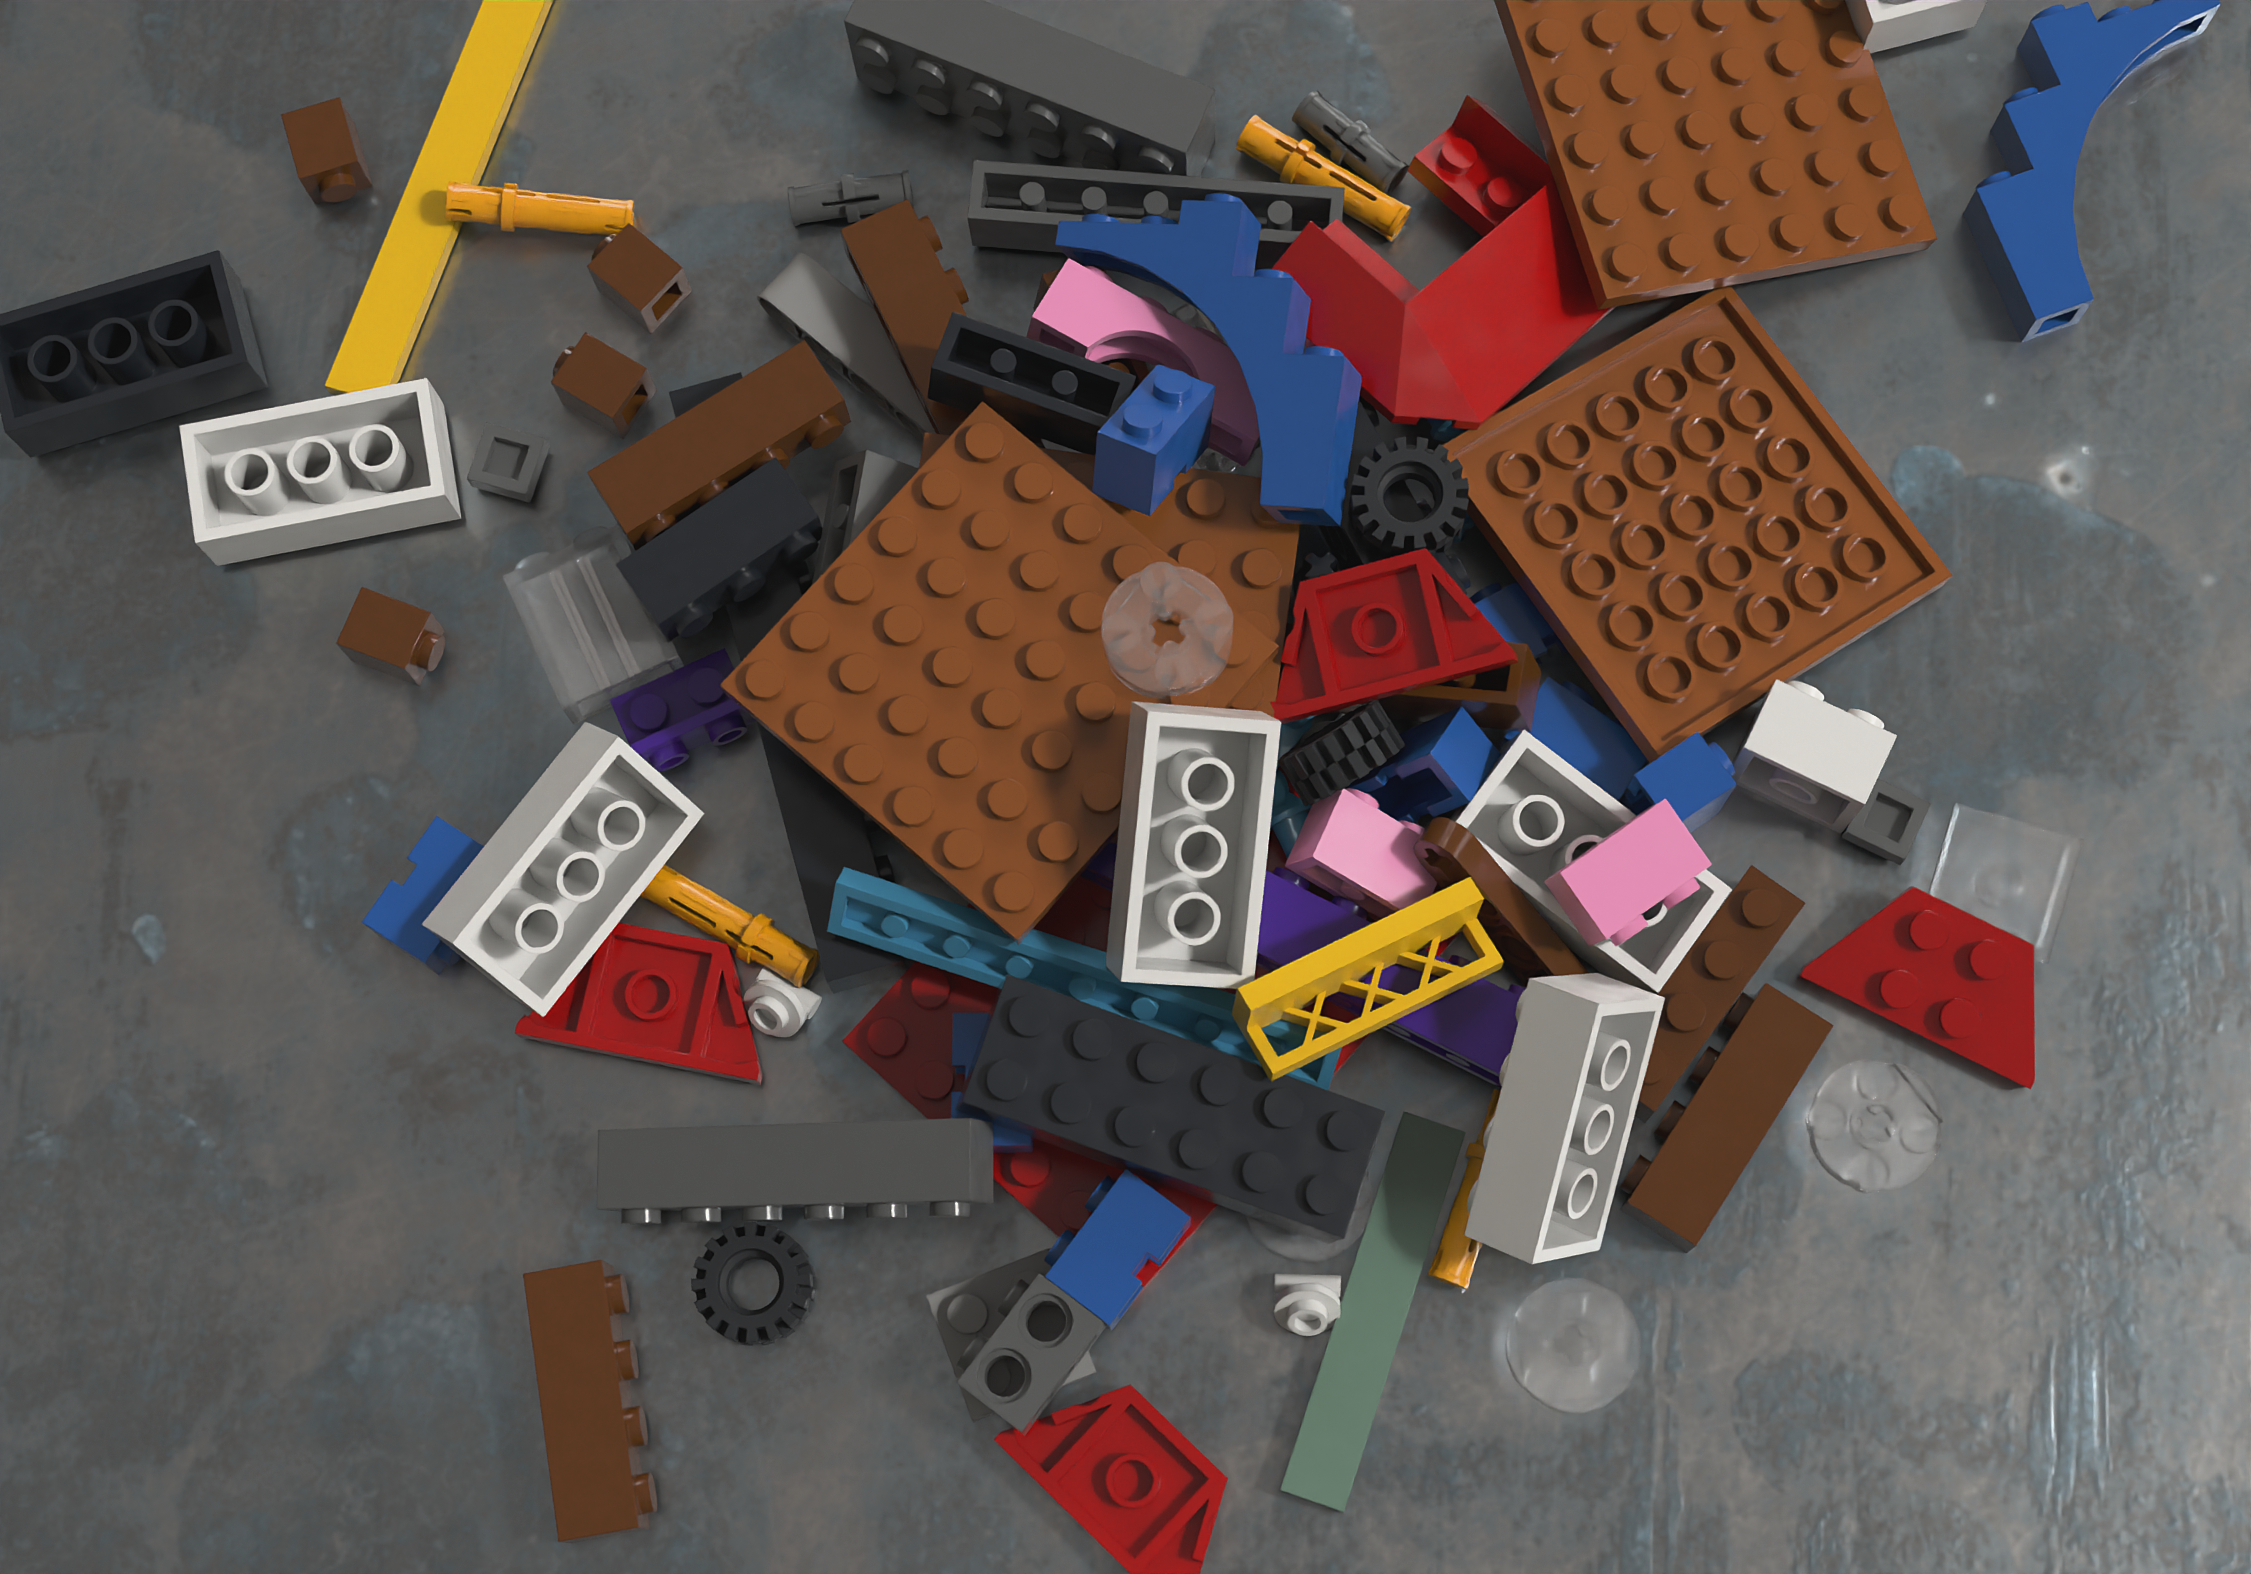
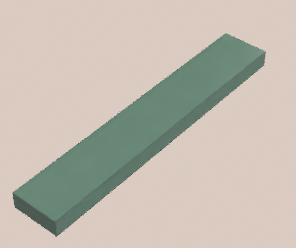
(1372, 1312)

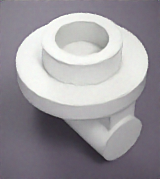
(779, 1005)
(1307, 1302)

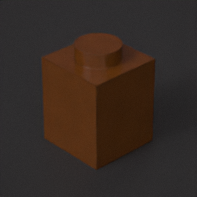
(326, 151)
(638, 277)
(602, 384)
(392, 637)

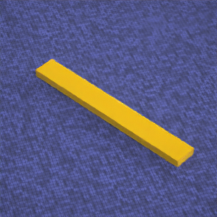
(419, 234)

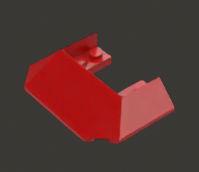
(1482, 322)

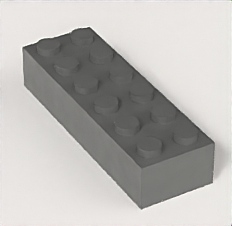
(1034, 84)

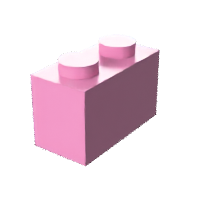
(1361, 854)
(1628, 874)

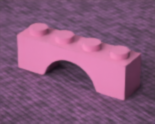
(1105, 322)

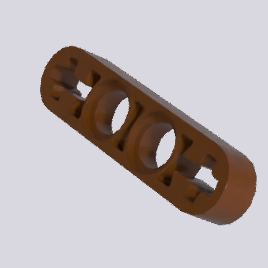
(1506, 915)

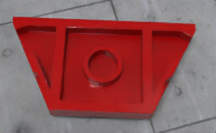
(1381, 635)
(1941, 979)
(655, 1003)
(1125, 1480)

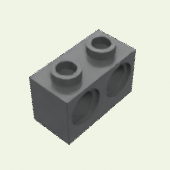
(1044, 1363)

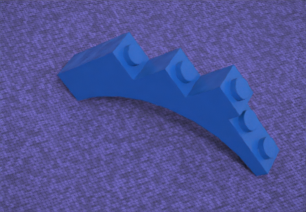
(2026, 213)
(1300, 399)

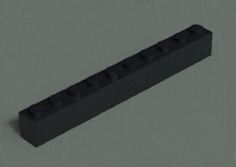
(819, 820)

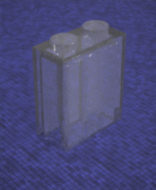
(589, 622)

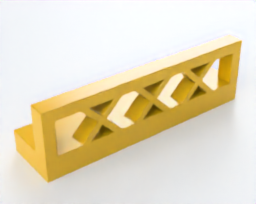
(1356, 957)

